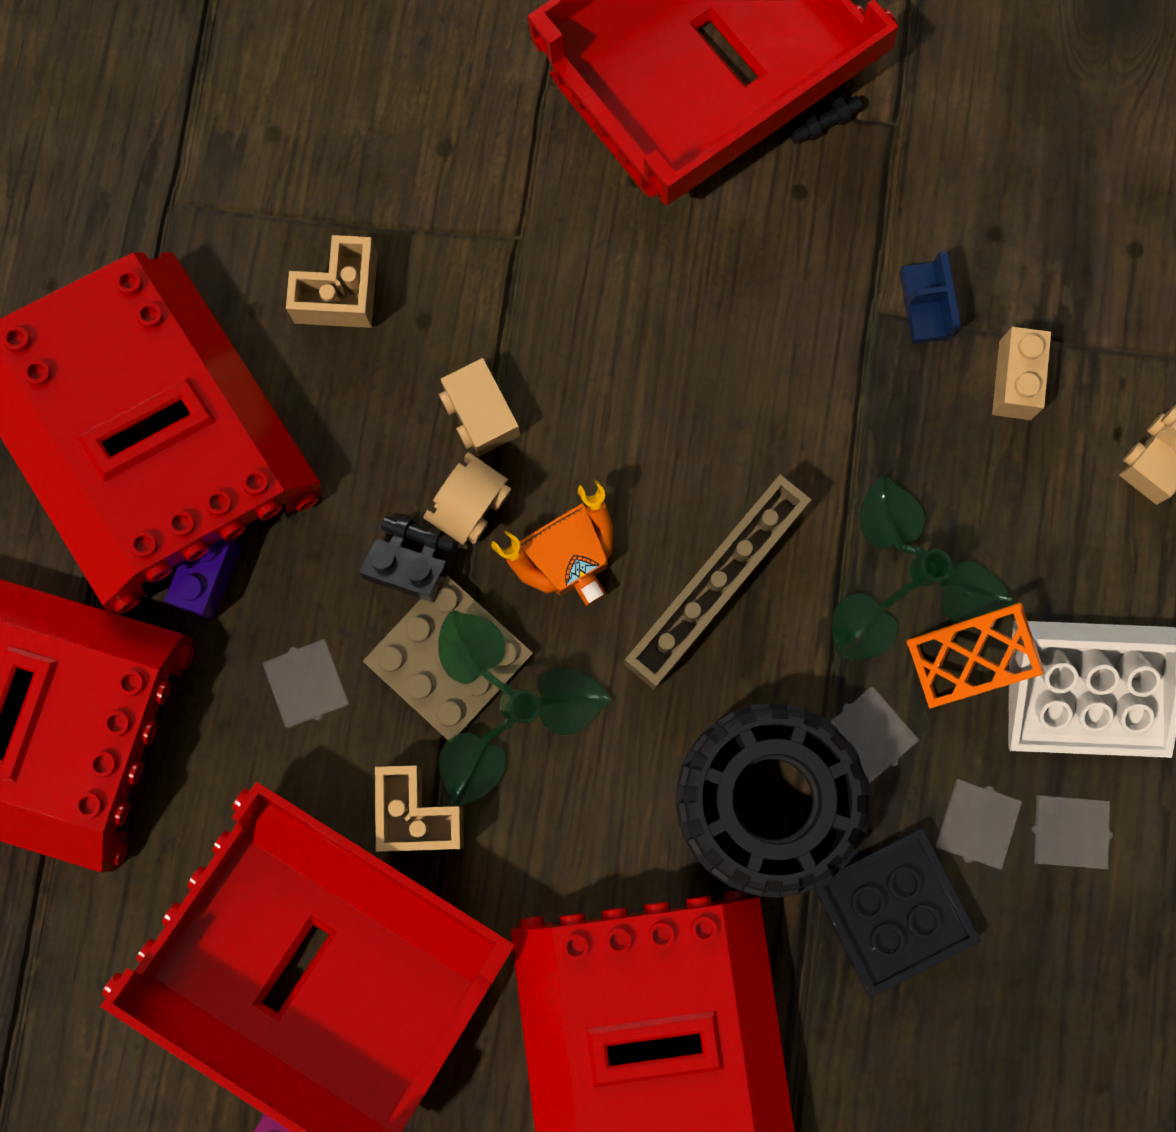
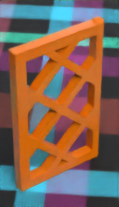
(984, 623)

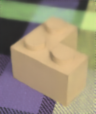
(341, 295)
(1153, 465)
(403, 820)

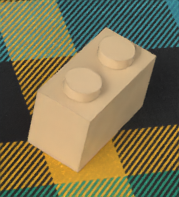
(1021, 373)
(479, 407)

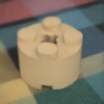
(467, 499)

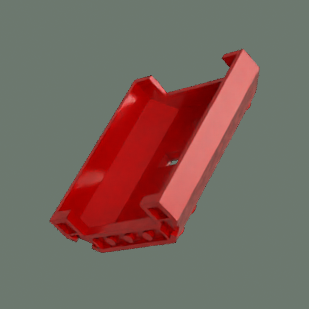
(672, 101)
(108, 359)
(79, 723)
(647, 981)
(368, 1012)

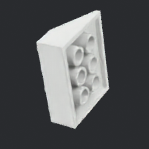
(1100, 691)

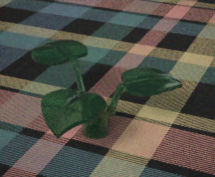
(896, 517)
(567, 704)

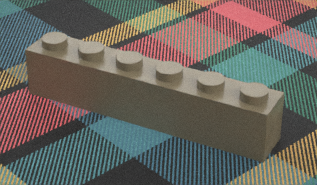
(716, 582)

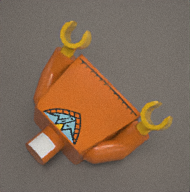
(566, 551)

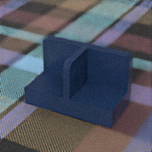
(930, 300)

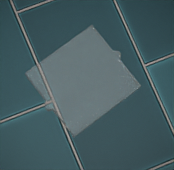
(305, 683)
(874, 732)
(978, 824)
(1072, 832)

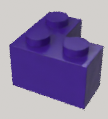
(202, 582)

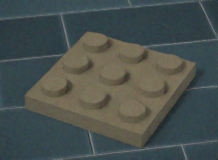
(412, 666)

